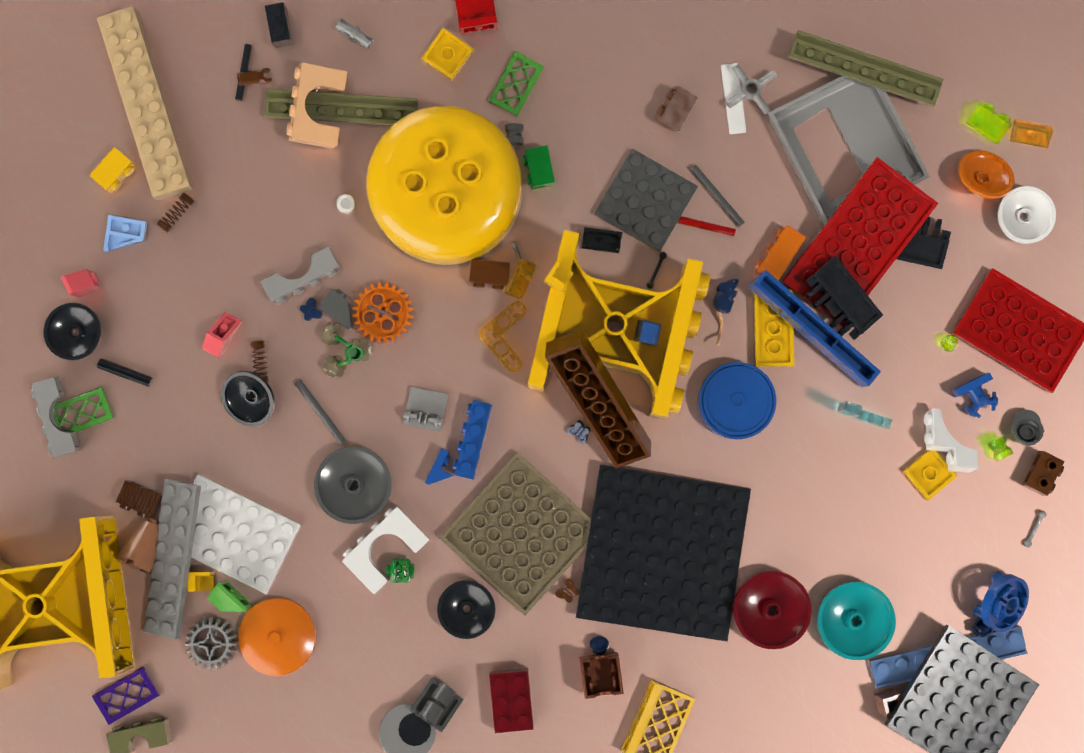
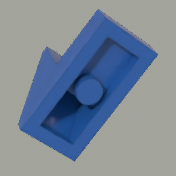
(436, 473)

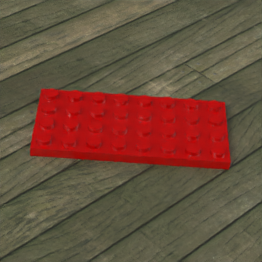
(865, 230)

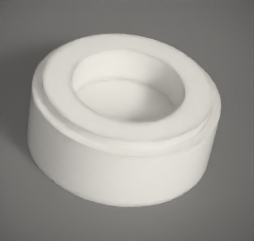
(346, 203)

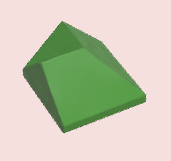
(228, 599)

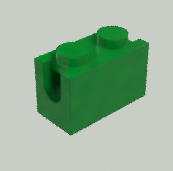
(539, 167)

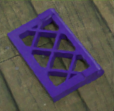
(111, 689)

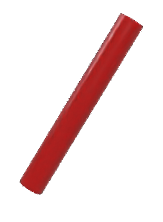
(707, 226)

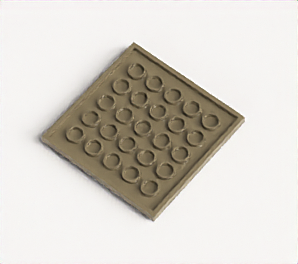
(520, 533)

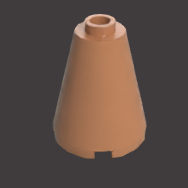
(141, 547)

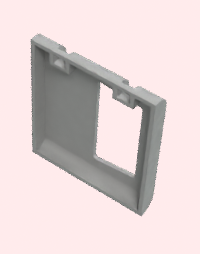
(867, 126)

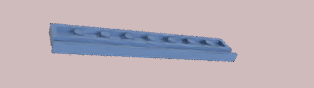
(903, 666)

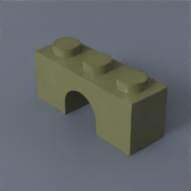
(156, 733)

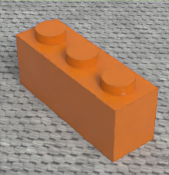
(781, 252)

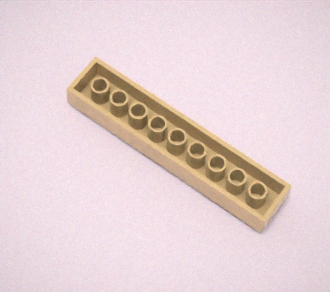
(145, 103)

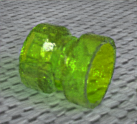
(998, 444)

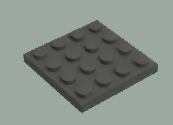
(646, 200)

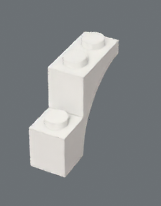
(939, 439)

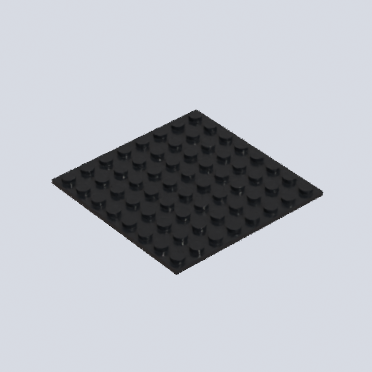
(663, 553)

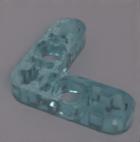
(855, 411)

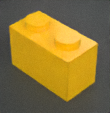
(113, 170)

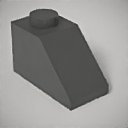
(338, 307)

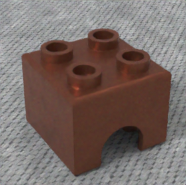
(601, 675)

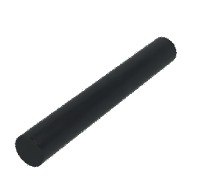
(244, 68)

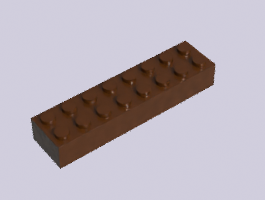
(598, 398)

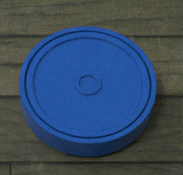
(737, 400)

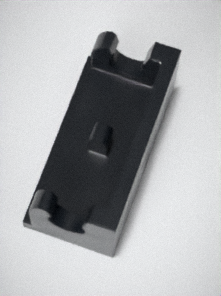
(601, 240)

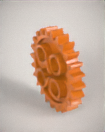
(376, 328)

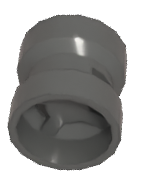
(514, 133)

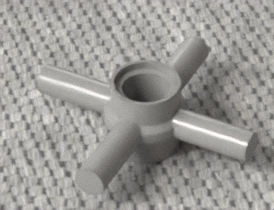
(751, 96)

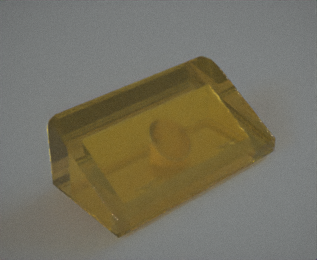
(1031, 133)
(520, 278)

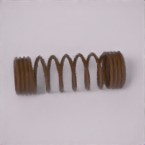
(183, 197)
(259, 345)

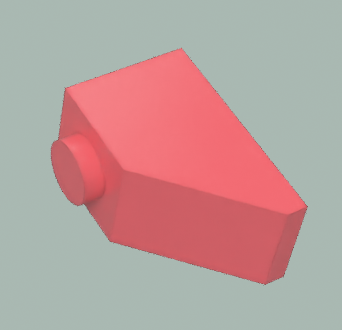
(81, 283)
(221, 334)

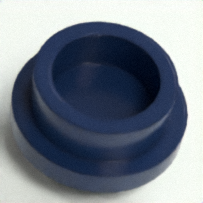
(981, 629)
(599, 645)

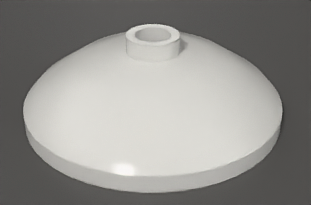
(1036, 207)

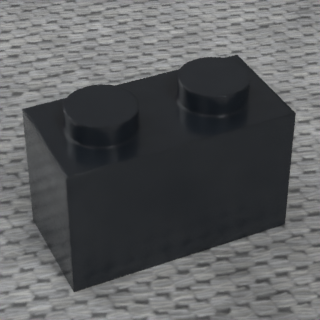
(279, 25)

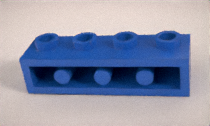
(473, 440)

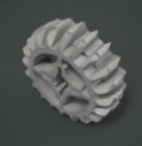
(194, 644)

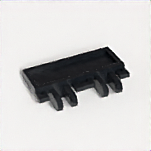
(925, 248)
(845, 297)

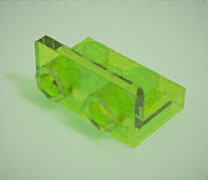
(989, 122)

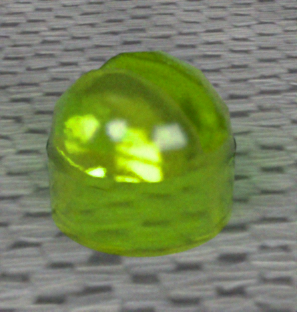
(950, 347)

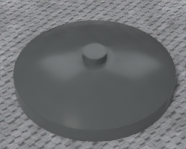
(353, 485)

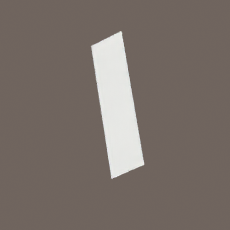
(732, 87)

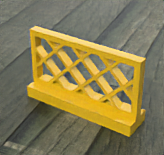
(645, 713)

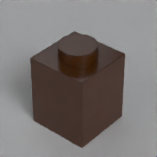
(886, 701)

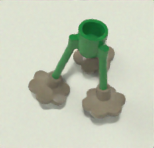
(357, 351)

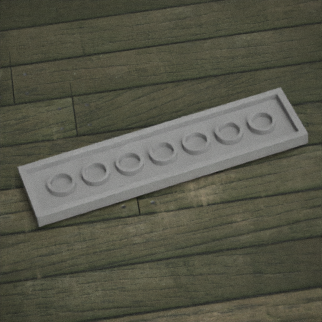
(172, 559)

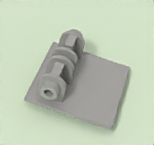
(425, 409)

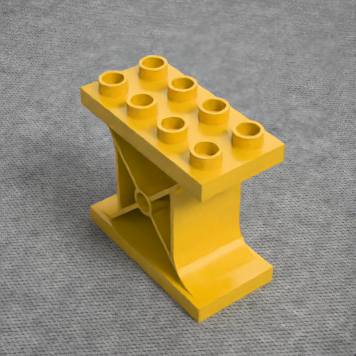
(594, 302)
(69, 603)

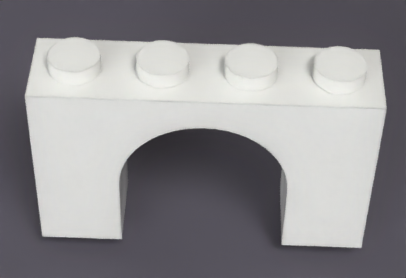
(360, 559)

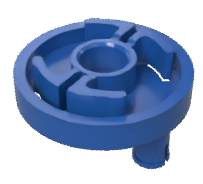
(1004, 600)

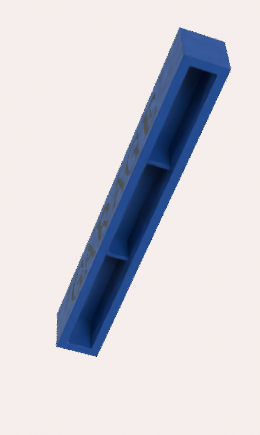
(814, 328)

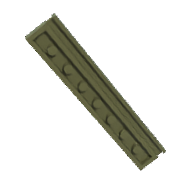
(866, 68)
(342, 107)

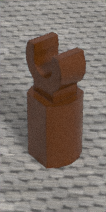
(253, 77)

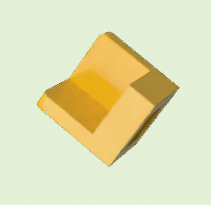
(558, 277)
(201, 581)

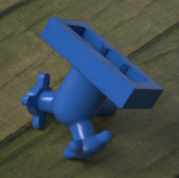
(977, 395)

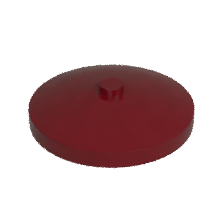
(772, 610)

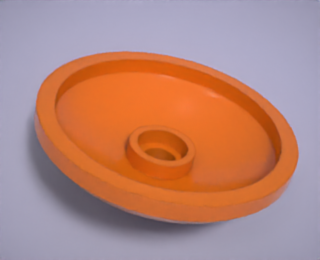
(986, 174)

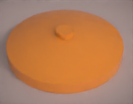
(277, 636)

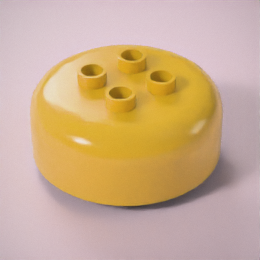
(444, 185)

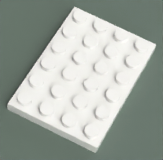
(240, 536)

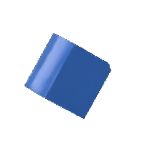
(647, 332)

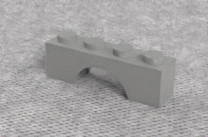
(322, 265)
(47, 395)

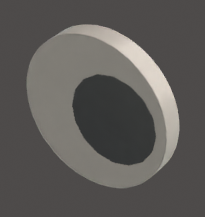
(405, 732)

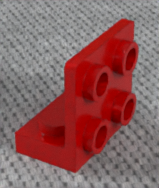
(476, 15)

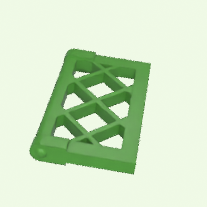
(530, 63)
(94, 421)

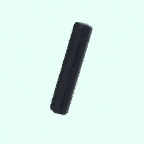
(124, 372)

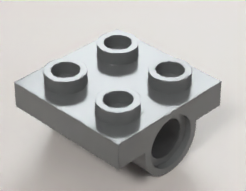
(437, 704)

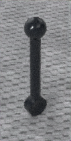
(662, 256)

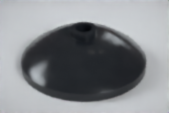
(60, 330)
(242, 403)
(461, 623)

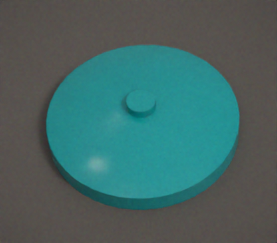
(856, 620)

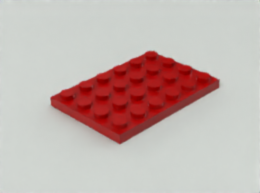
(1021, 330)

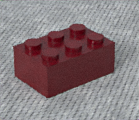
(511, 700)

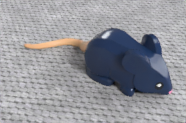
(724, 301)

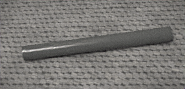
(717, 195)
(321, 413)

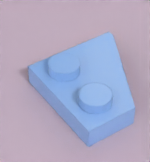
(123, 232)

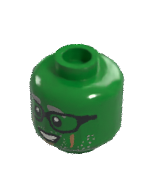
(400, 570)

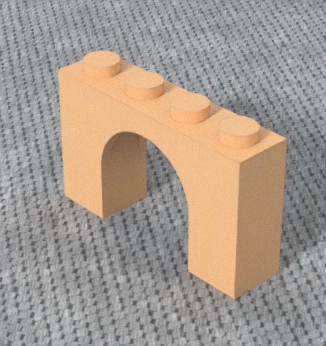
(302, 127)

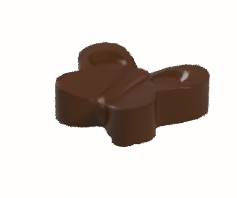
(567, 592)

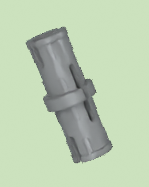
(354, 33)

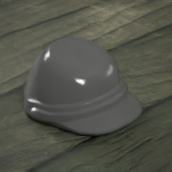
(1027, 427)

